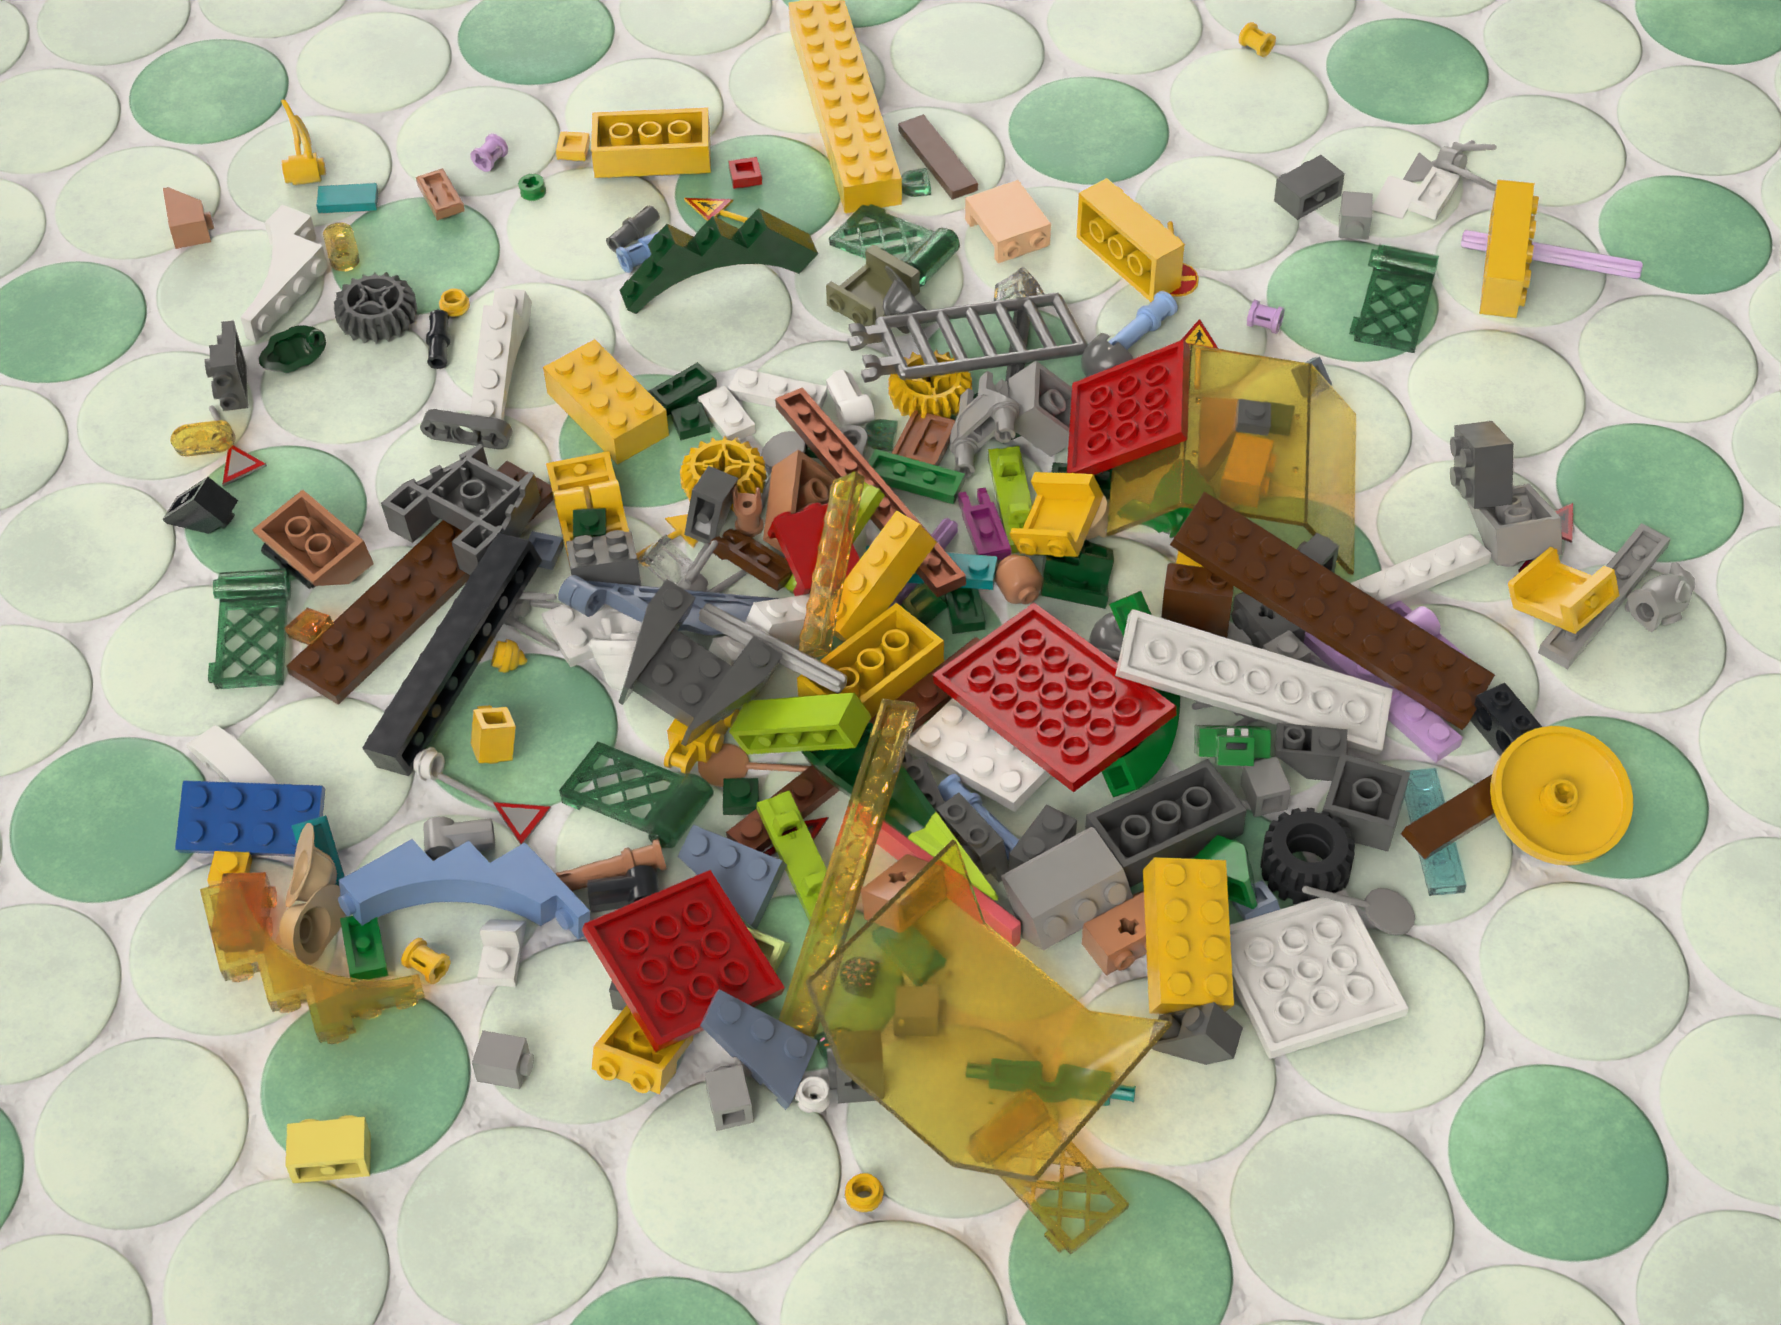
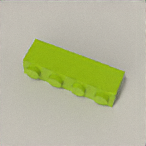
(800, 723)

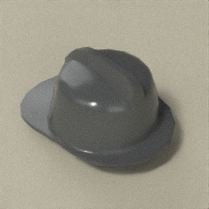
(899, 299)

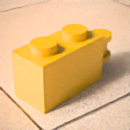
(699, 749)

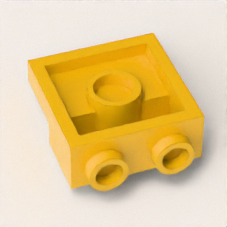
(628, 1056)

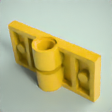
(586, 484)

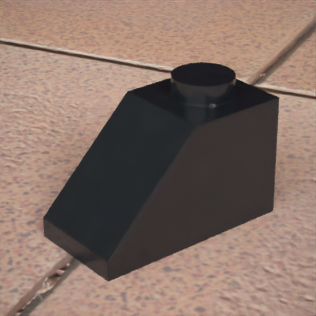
(202, 507)

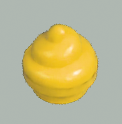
(507, 656)

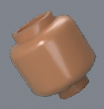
(1018, 579)

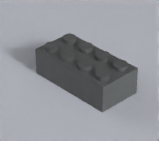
(1169, 819)

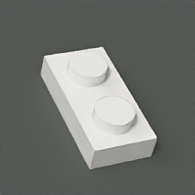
(1434, 193)
(726, 414)

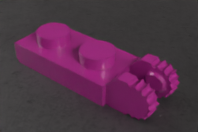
(984, 525)

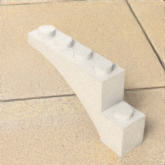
(292, 270)
(499, 343)
(777, 617)

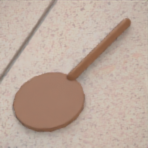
(734, 763)

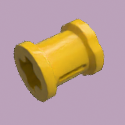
(1257, 39)
(425, 960)

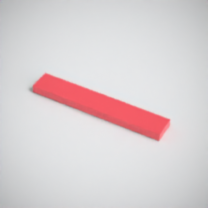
(993, 913)

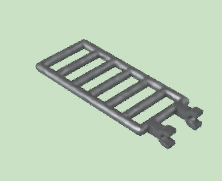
(896, 363)

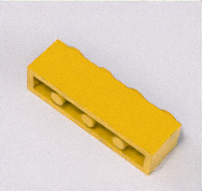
(881, 573)

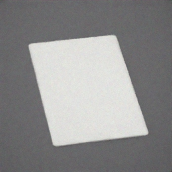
(1395, 197)

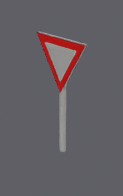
(237, 462)
(518, 817)

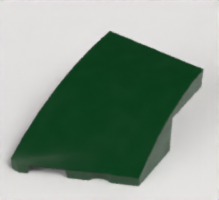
(1079, 578)

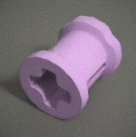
(489, 152)
(1265, 316)

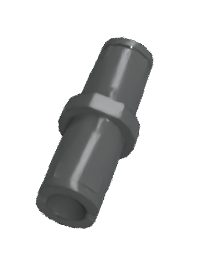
(633, 228)

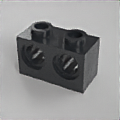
(1502, 717)

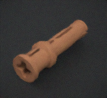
(616, 866)

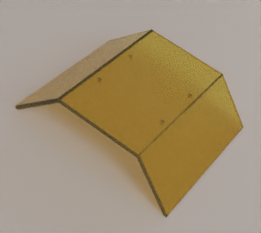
(1290, 477)
(969, 1031)

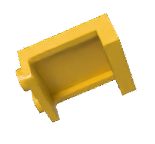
(1059, 514)
(1562, 592)

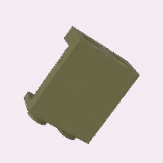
(863, 293)

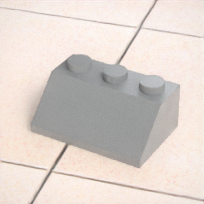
(1065, 888)

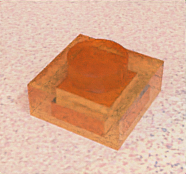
(309, 626)

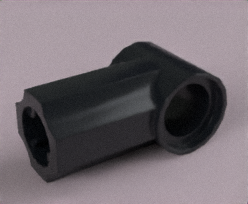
(622, 890)

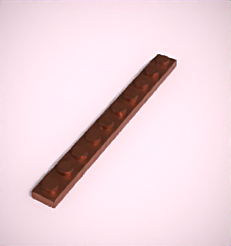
(842, 458)
(812, 789)

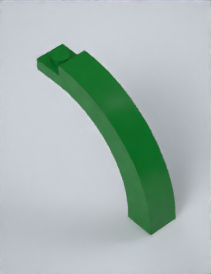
(1147, 757)

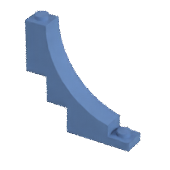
(511, 882)

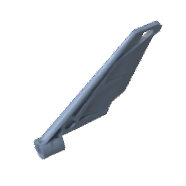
(633, 600)

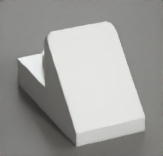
(501, 952)

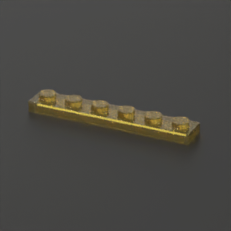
(831, 565)

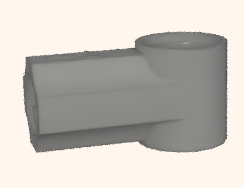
(444, 835)

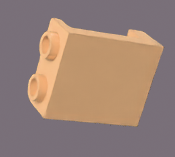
(1009, 220)

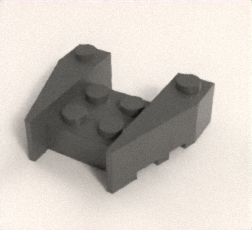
(467, 497)
(684, 675)

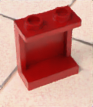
(799, 540)

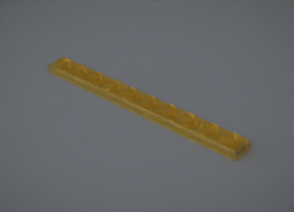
(850, 857)

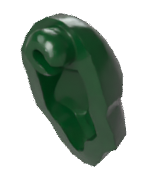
(293, 349)

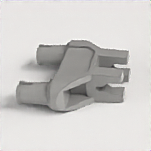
(980, 419)

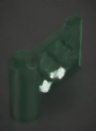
(924, 255)
(1403, 270)
(252, 593)
(669, 816)

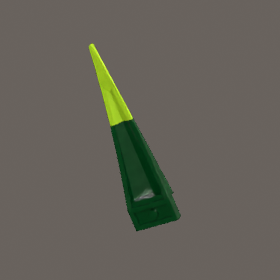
(908, 808)

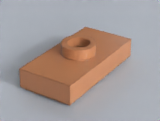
(440, 194)

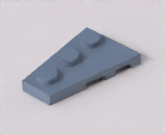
(742, 872)
(762, 1043)

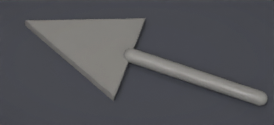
(1421, 167)

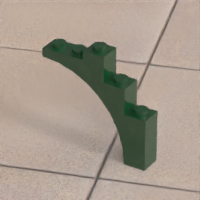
(716, 245)

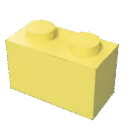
(328, 1149)

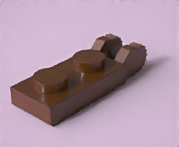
(753, 558)

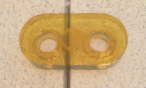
(341, 246)
(203, 438)

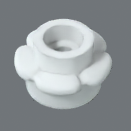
(429, 764)
(813, 1086)

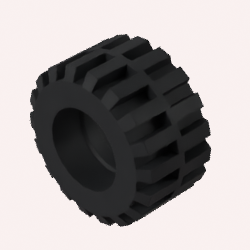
(1306, 833)

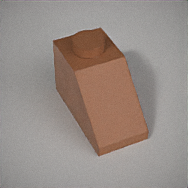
(187, 219)

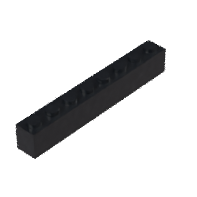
(452, 654)

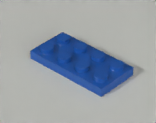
(244, 816)

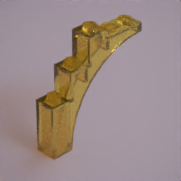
(288, 982)

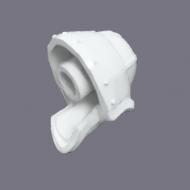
(616, 648)

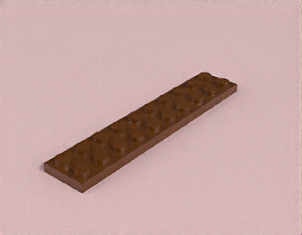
(391, 610)
(1332, 610)

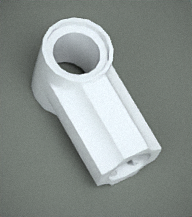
(850, 404)

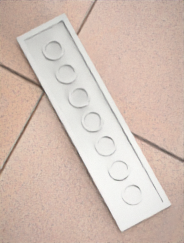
(1252, 680)

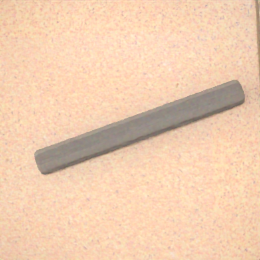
(791, 657)

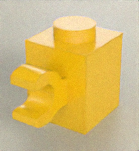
(492, 734)

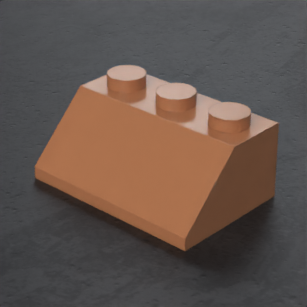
(794, 486)
(315, 542)

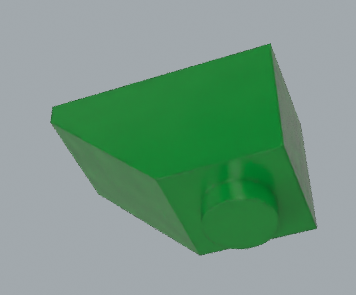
(1239, 870)

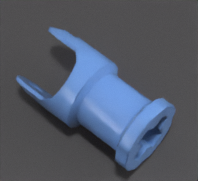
(634, 254)

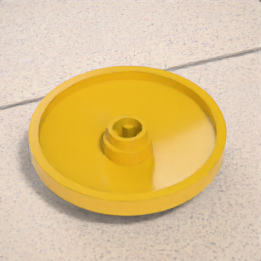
(1561, 795)

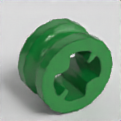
(536, 192)

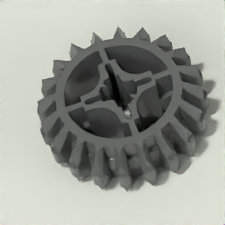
(375, 307)

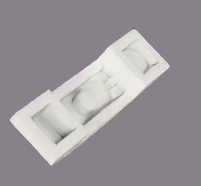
(228, 757)

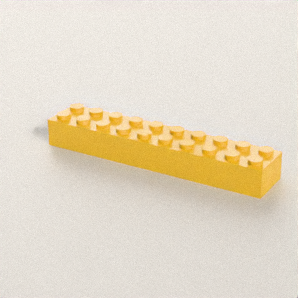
(845, 104)

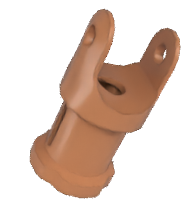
(748, 510)

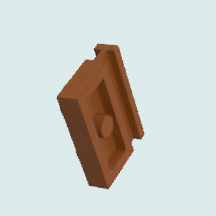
(925, 438)

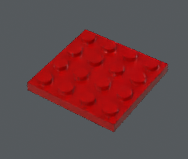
(1129, 410)
(676, 953)

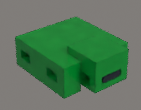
(1232, 743)

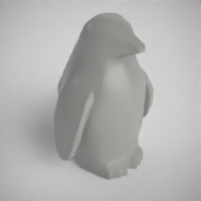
(1662, 598)

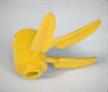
(301, 167)

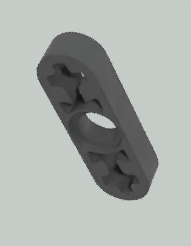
(445, 425)

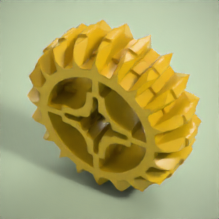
(932, 394)
(727, 456)

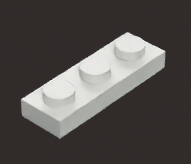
(764, 388)

